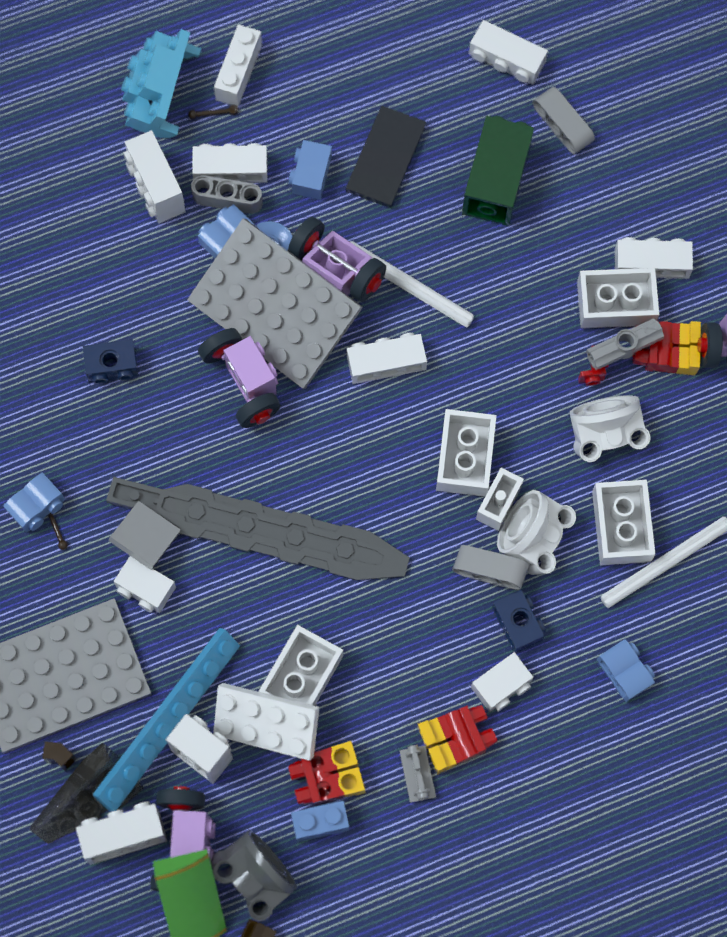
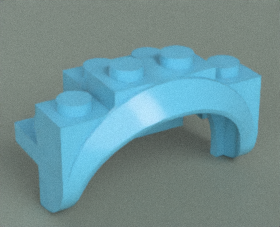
(154, 79)

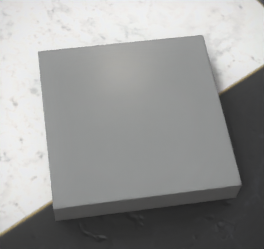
(144, 535)

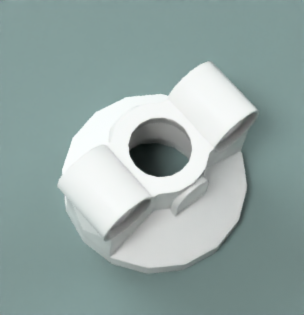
(608, 425)
(534, 530)

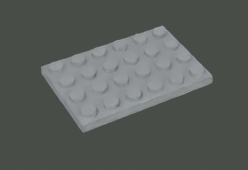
(276, 302)
(67, 675)

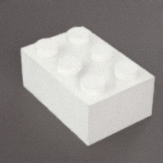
(154, 177)
(617, 297)
(466, 452)
(623, 522)
(303, 668)
(199, 748)
(121, 833)

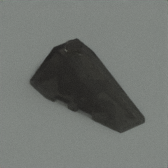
(75, 798)

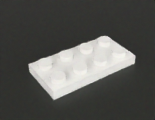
(266, 721)

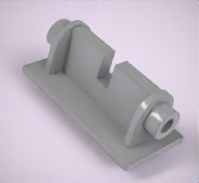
(417, 773)

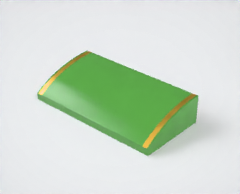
(190, 895)

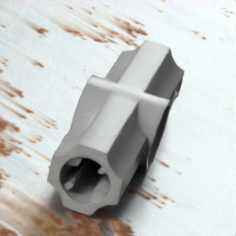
(612, 351)

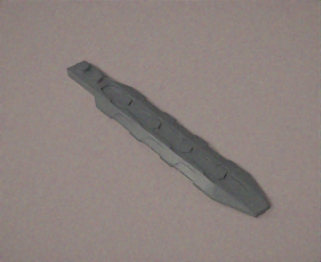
(266, 530)

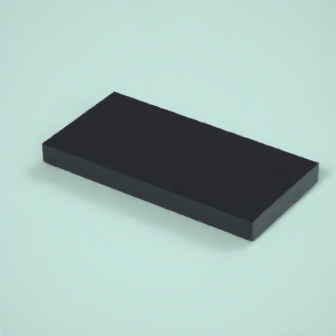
(386, 156)

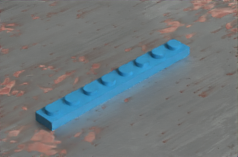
(172, 710)

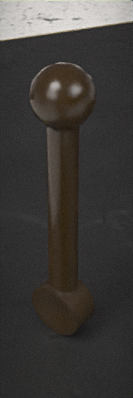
(232, 110)
(62, 543)

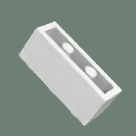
(507, 52)
(238, 65)
(231, 162)
(668, 258)
(386, 358)

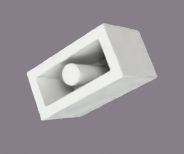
(499, 499)
(144, 585)
(502, 682)

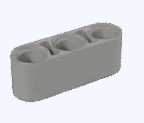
(563, 120)
(218, 186)
(490, 567)

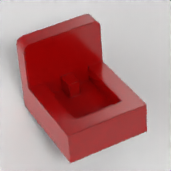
(592, 377)

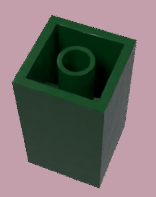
(497, 170)

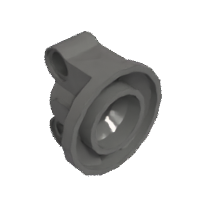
(255, 873)

